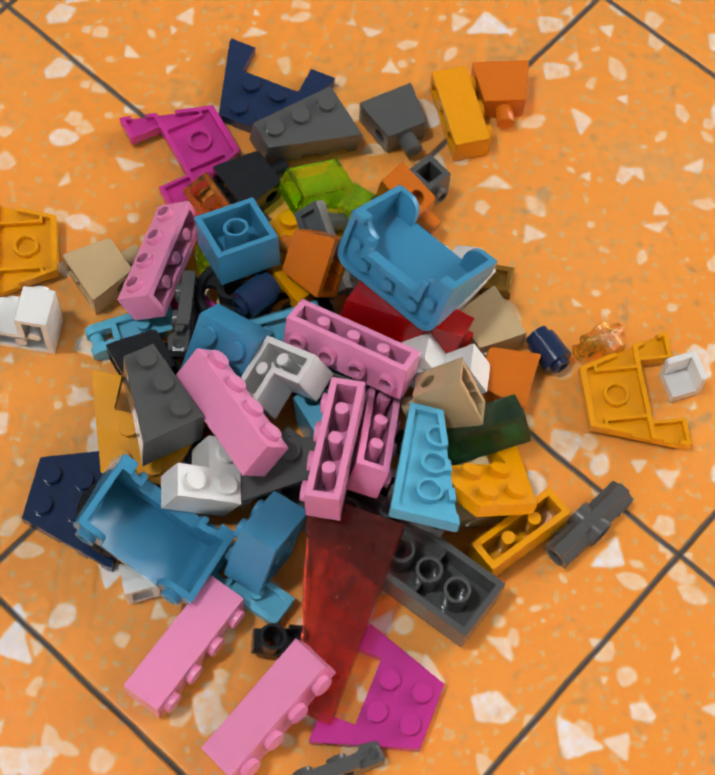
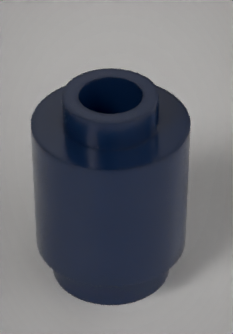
(255, 295)
(553, 351)

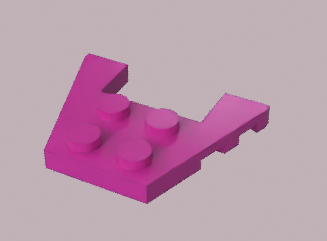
(195, 139)
(396, 705)

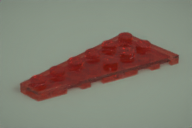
(341, 589)

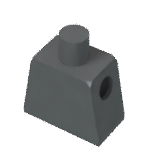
(395, 120)

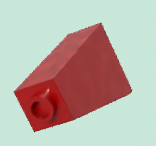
(376, 314)

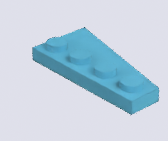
(423, 473)

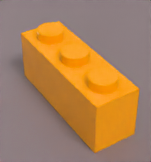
(460, 113)
(519, 534)

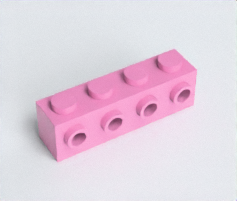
(160, 261)
(352, 348)
(232, 412)
(375, 443)
(334, 449)
(184, 647)
(269, 710)

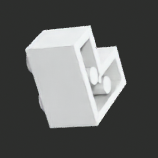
(31, 320)
(433, 355)
(282, 369)
(207, 485)

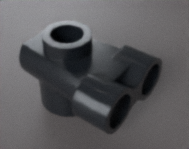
(275, 633)

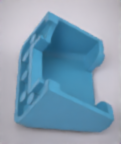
(408, 263)
(160, 544)

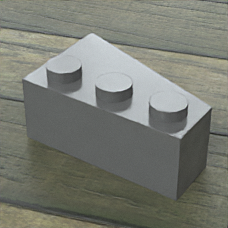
(306, 128)
(160, 406)

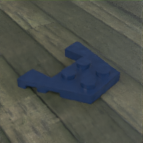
(252, 98)
(55, 498)

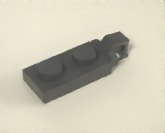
(185, 317)
(364, 759)

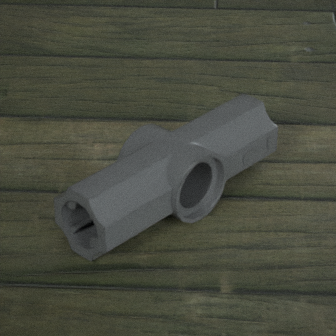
(588, 524)

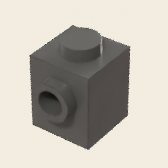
(433, 176)

